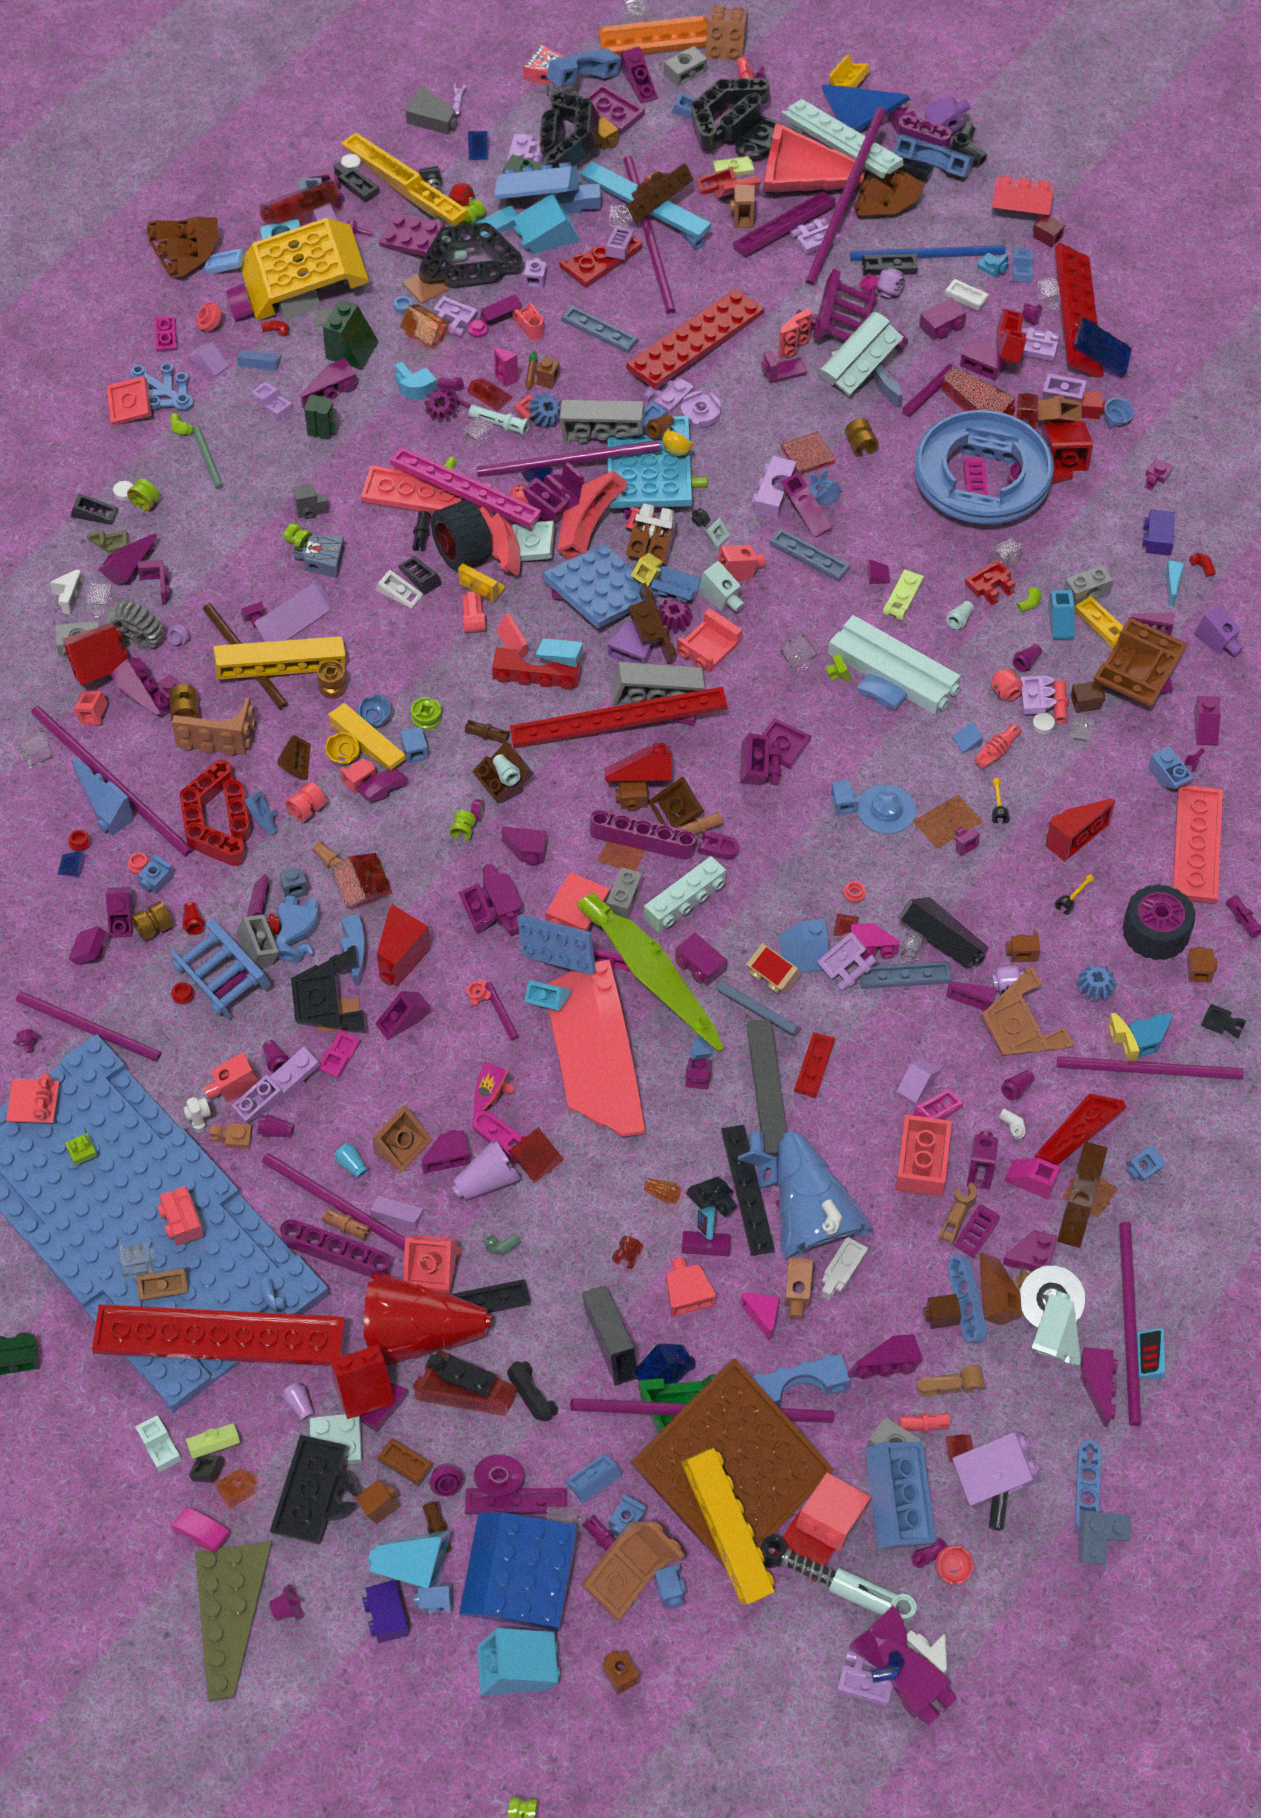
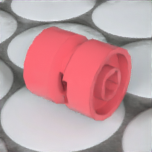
(306, 801)

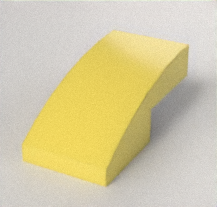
(1121, 1033)

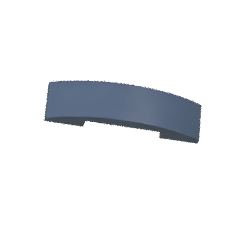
(889, 389)

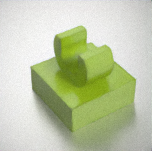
(839, 670)
(80, 1149)

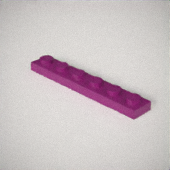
(784, 223)

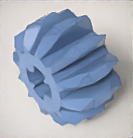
(537, 407)
(1088, 982)

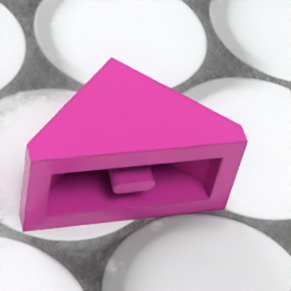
(761, 1310)

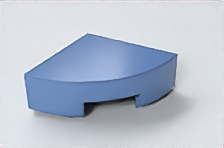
(700, 1049)

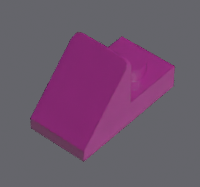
(698, 1073)

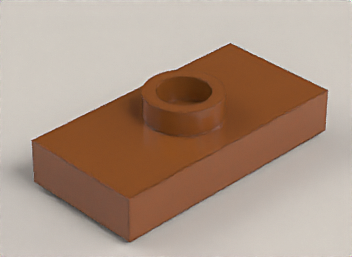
(405, 1462)

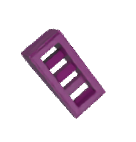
(1159, 621)
(972, 995)
(980, 1217)

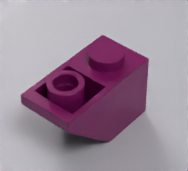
(119, 911)

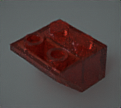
(361, 879)

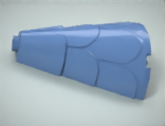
(804, 1187)

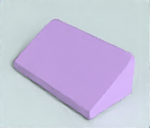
(396, 1212)

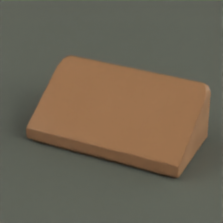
(162, 1283)

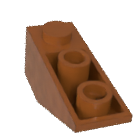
(999, 1292)

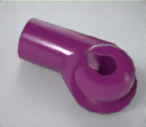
(928, 1554)

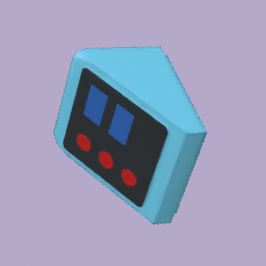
(706, 1221)

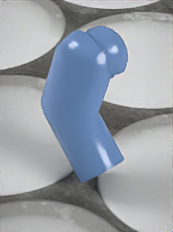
(268, 1295)

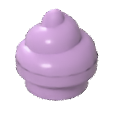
(178, 635)

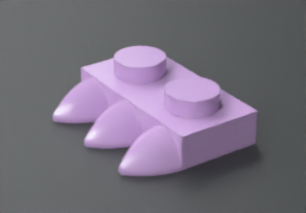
(1036, 694)

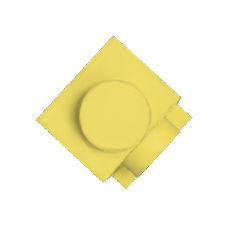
(647, 569)

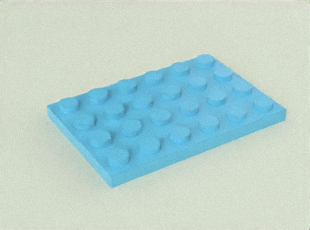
(653, 476)

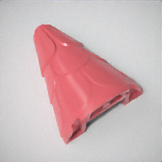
(804, 164)

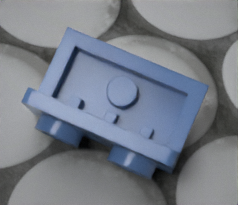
(677, 583)

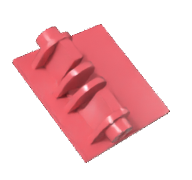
(33, 1100)

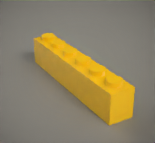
(276, 657)
(728, 1526)

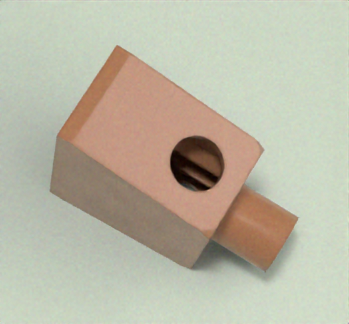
(800, 1271)

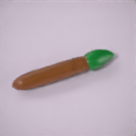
(531, 370)

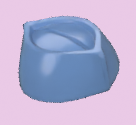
(1117, 412)

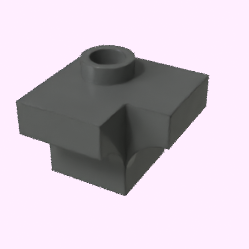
(309, 502)

